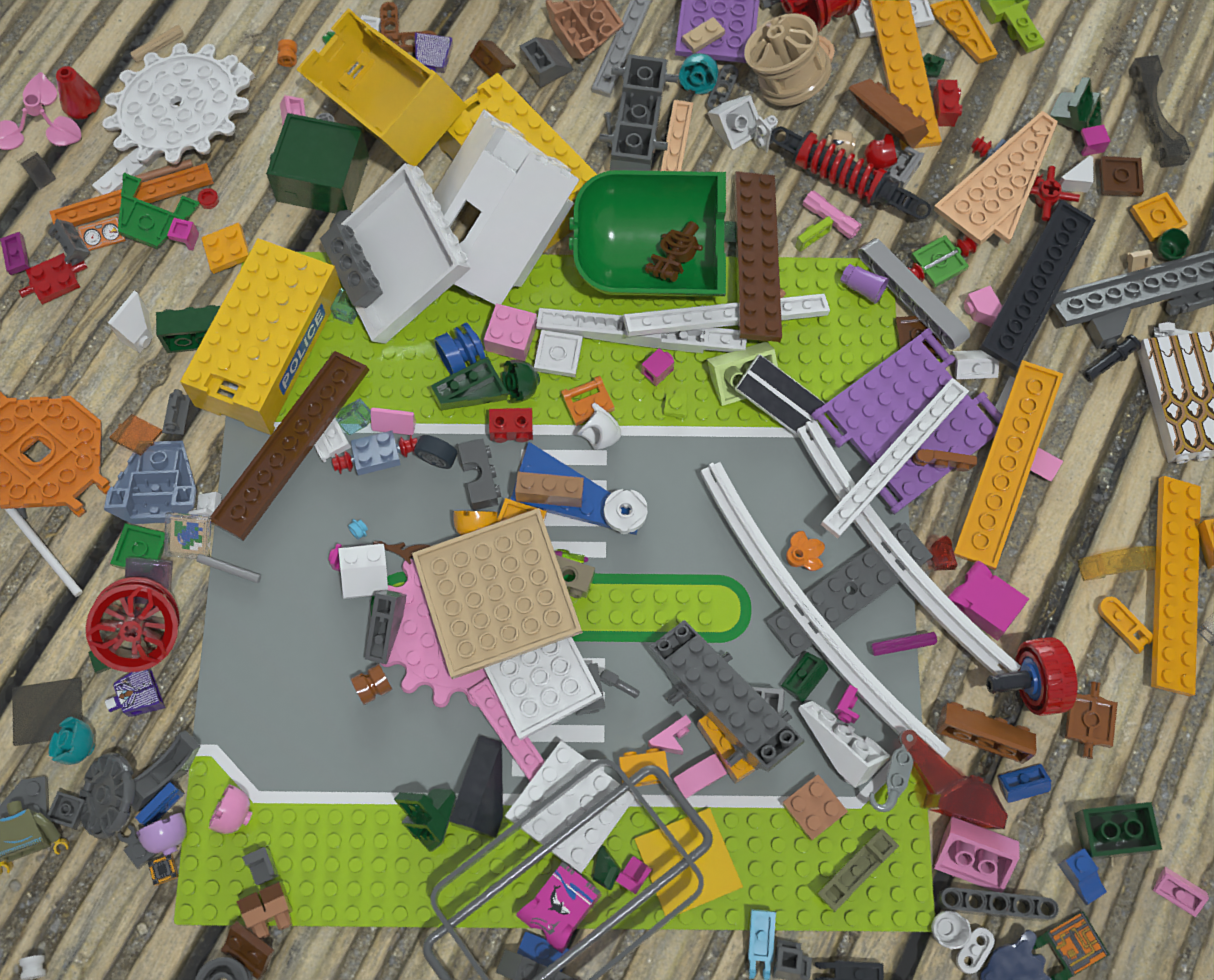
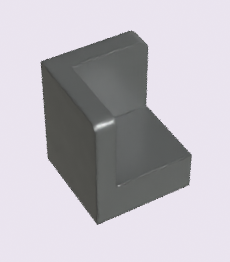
(261, 865)

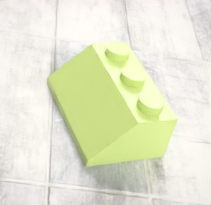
(730, 368)

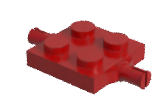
(52, 278)

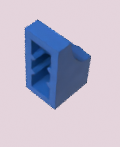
(1083, 876)

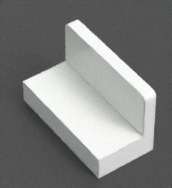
(975, 365)

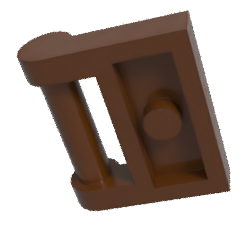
(248, 950)

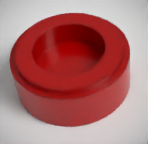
(208, 198)

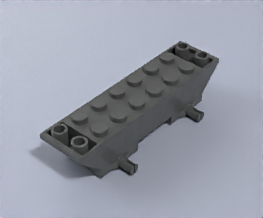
(639, 113)
(726, 698)

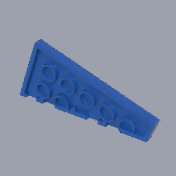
(594, 496)

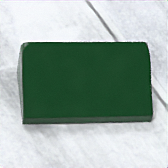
(805, 676)

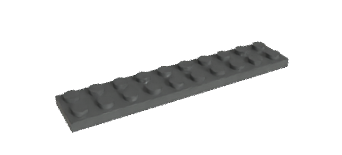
(1135, 288)

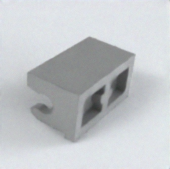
(906, 166)

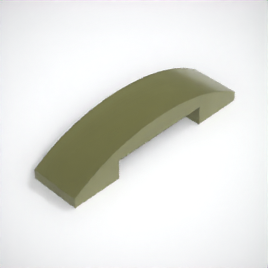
(857, 870)

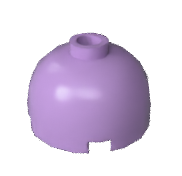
(163, 835)

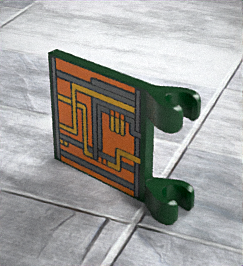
(1074, 945)

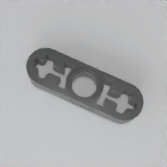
(722, 82)

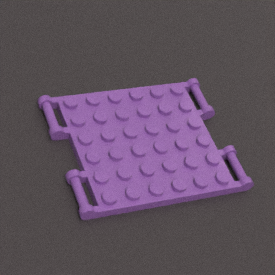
(889, 400)

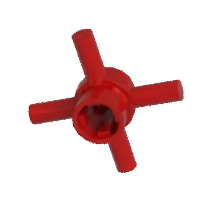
(1049, 194)

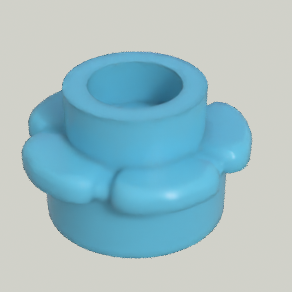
(358, 529)

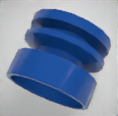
(459, 350)

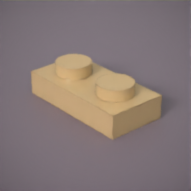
(703, 35)

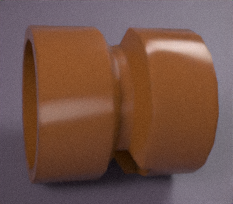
(371, 684)

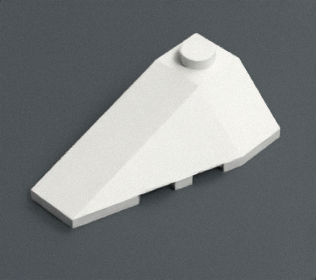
(849, 753)

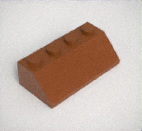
(890, 112)
(986, 733)

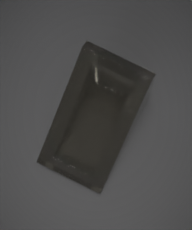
(36, 169)

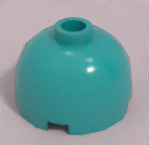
(699, 73)
(72, 743)

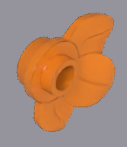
(808, 551)

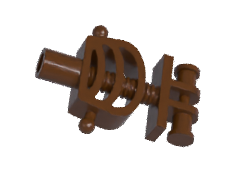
(683, 249)

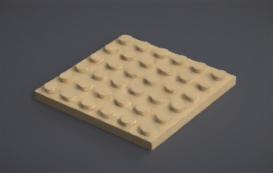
(496, 593)

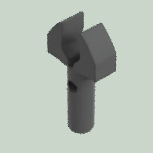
(611, 679)

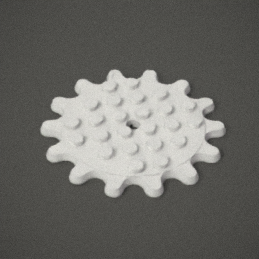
(148, 109)

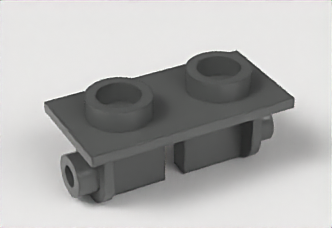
(176, 413)

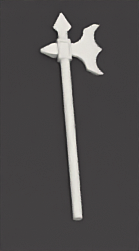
(44, 551)

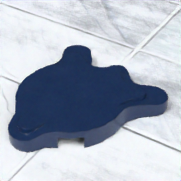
(1016, 961)

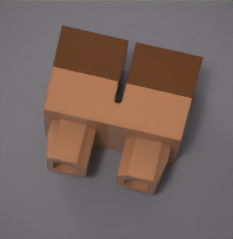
(265, 907)

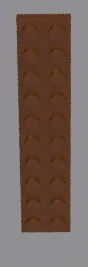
(757, 257)
(288, 445)

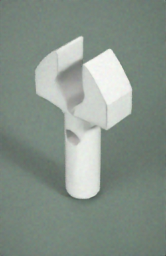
(1168, 329)

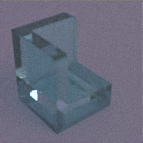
(343, 309)
(354, 417)

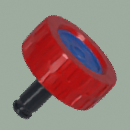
(1044, 679)

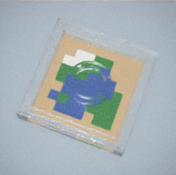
(187, 535)

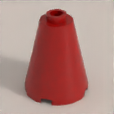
(76, 95)

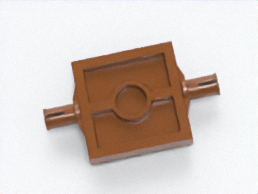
(1092, 721)

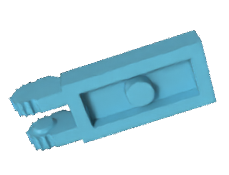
(761, 941)

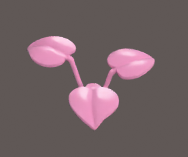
(35, 94)

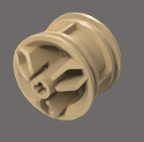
(788, 59)

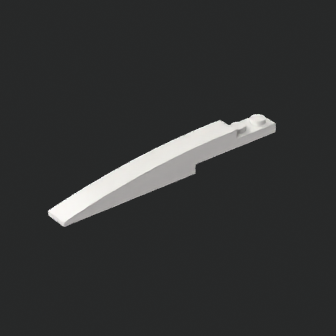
(612, 329)

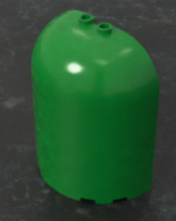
(622, 224)

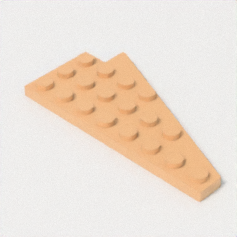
(999, 188)

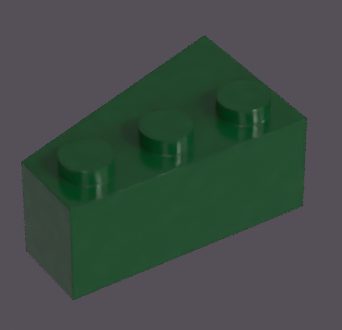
(470, 387)

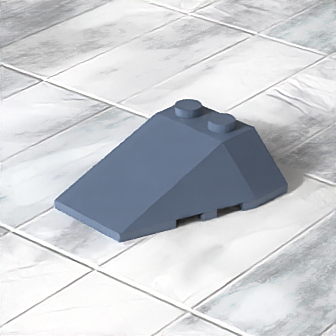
(153, 485)

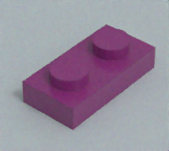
(14, 253)

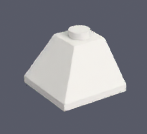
(735, 121)
(132, 323)

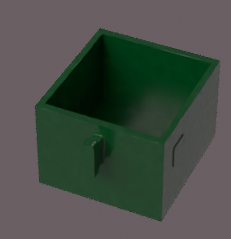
(317, 164)

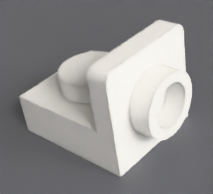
(207, 504)

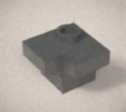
(790, 962)

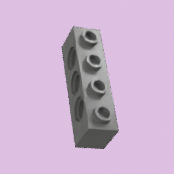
(351, 265)

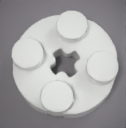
(625, 499)

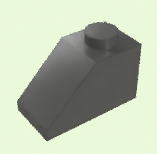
(1108, 328)

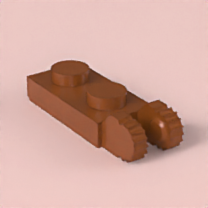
(944, 459)

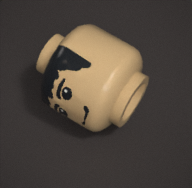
(842, 139)

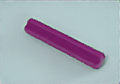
(904, 643)

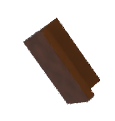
(491, 58)

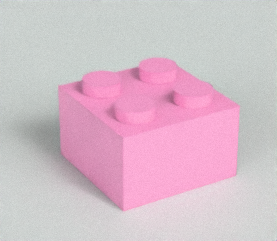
(510, 332)

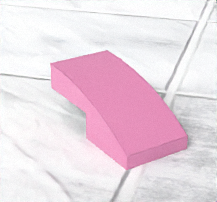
(700, 775)

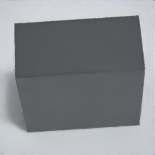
(66, 810)

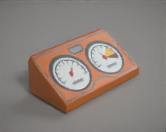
(101, 234)

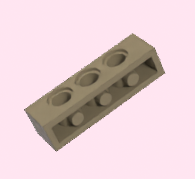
(583, 576)

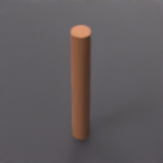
(165, 170)

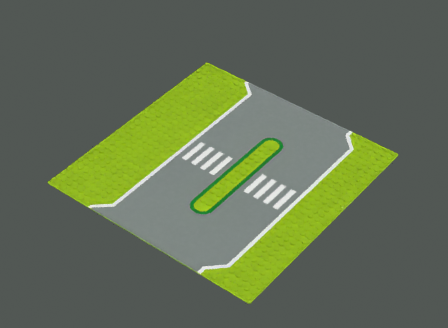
(326, 769)

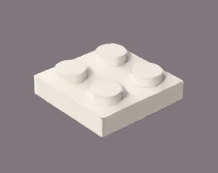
(558, 353)

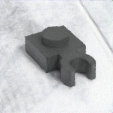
(135, 851)

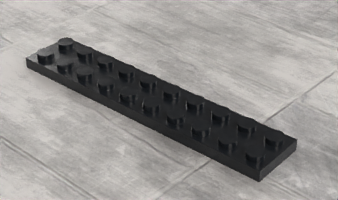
(1037, 285)

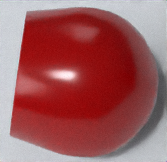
(881, 153)

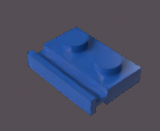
(159, 804)

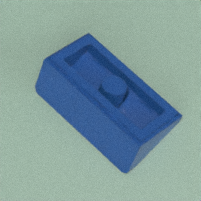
(1025, 783)

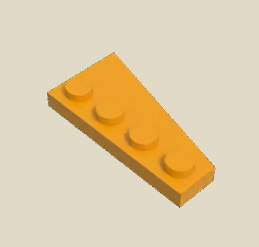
(965, 27)

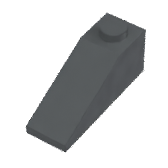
(384, 625)

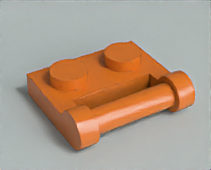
(582, 409)

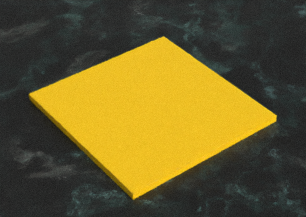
(715, 865)

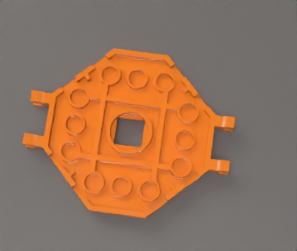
(66, 471)

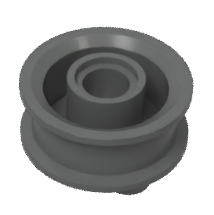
(223, 968)

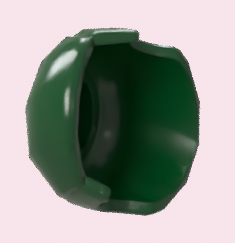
(1172, 244)

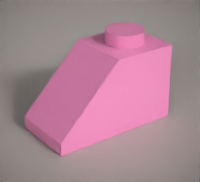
(982, 305)

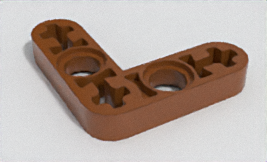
(394, 34)

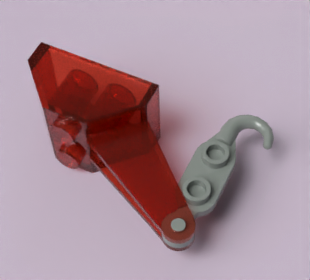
(948, 790)

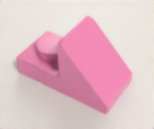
(666, 739)

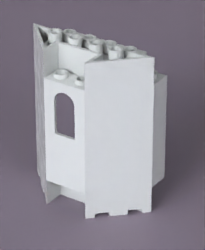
(519, 201)

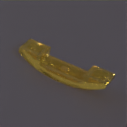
(1117, 562)

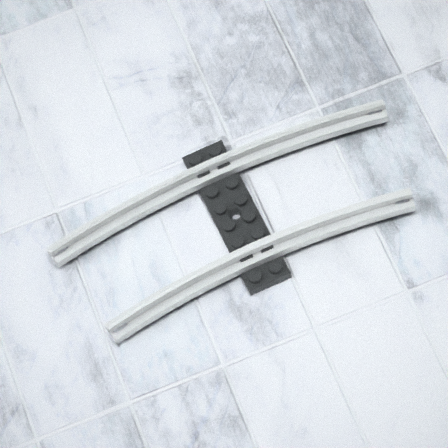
(813, 616)

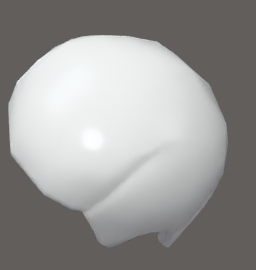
(951, 929)

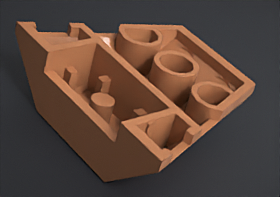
(583, 24)

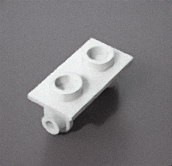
(763, 132)

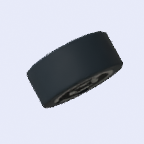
(435, 451)

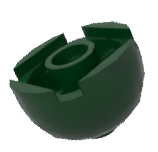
(520, 380)

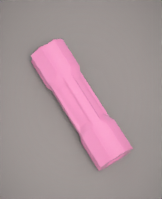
(843, 222)

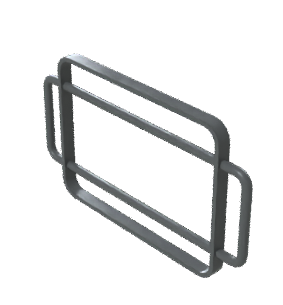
(628, 784)

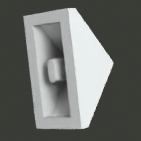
(1079, 178)

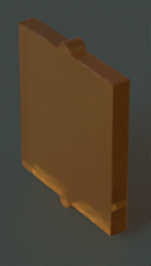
(136, 434)

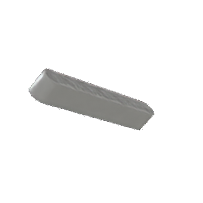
(914, 294)

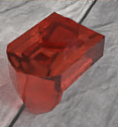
(943, 554)

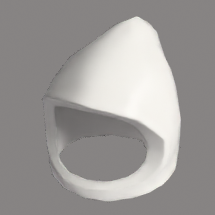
(601, 429)

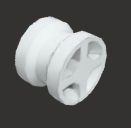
(32, 967)

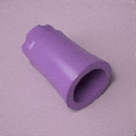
(864, 282)

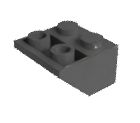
(544, 60)

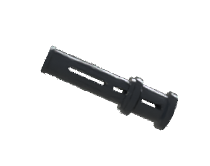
(1118, 353)

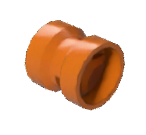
(286, 56)

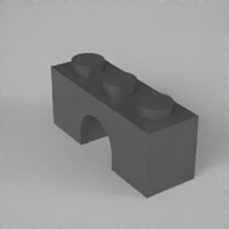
(483, 491)

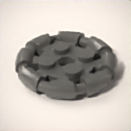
(106, 796)

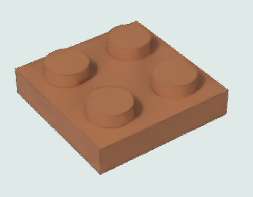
(814, 807)

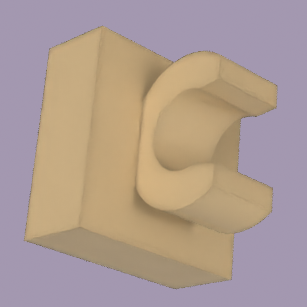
(1139, 260)

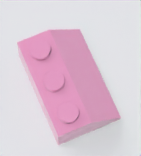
(977, 855)

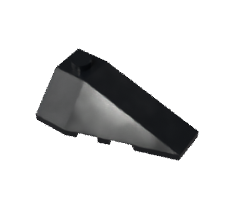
(481, 794)

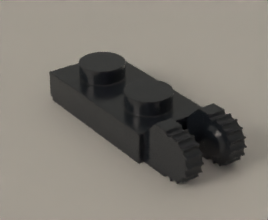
(852, 970)

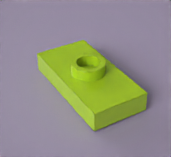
(814, 233)

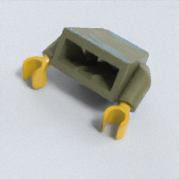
(25, 834)

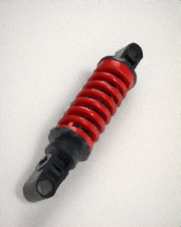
(849, 172)

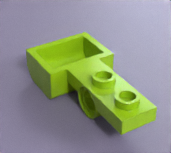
(1018, 21)

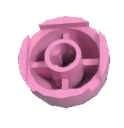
(231, 811)

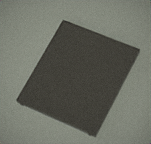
(42, 708)

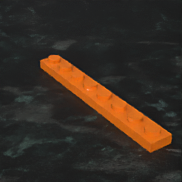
(148, 192)

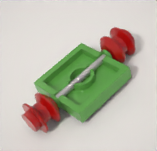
(942, 260)

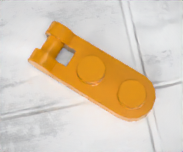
(1125, 623)

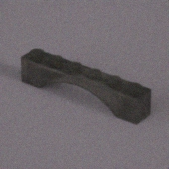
(1169, 145)

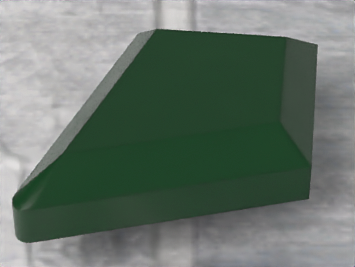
(933, 65)
(606, 869)

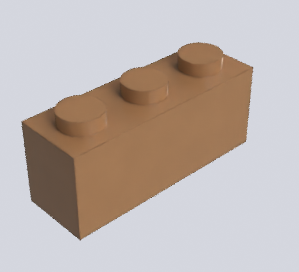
(549, 489)

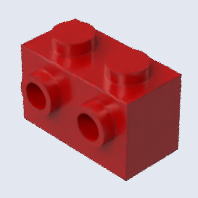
(946, 102)
(511, 424)

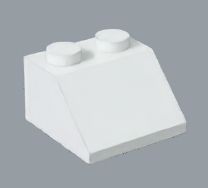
(363, 570)

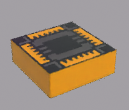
(163, 870)

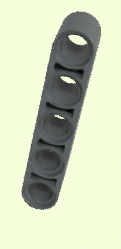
(1008, 902)

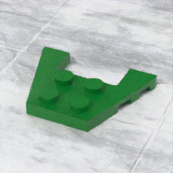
(145, 221)

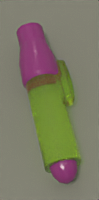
(576, 557)

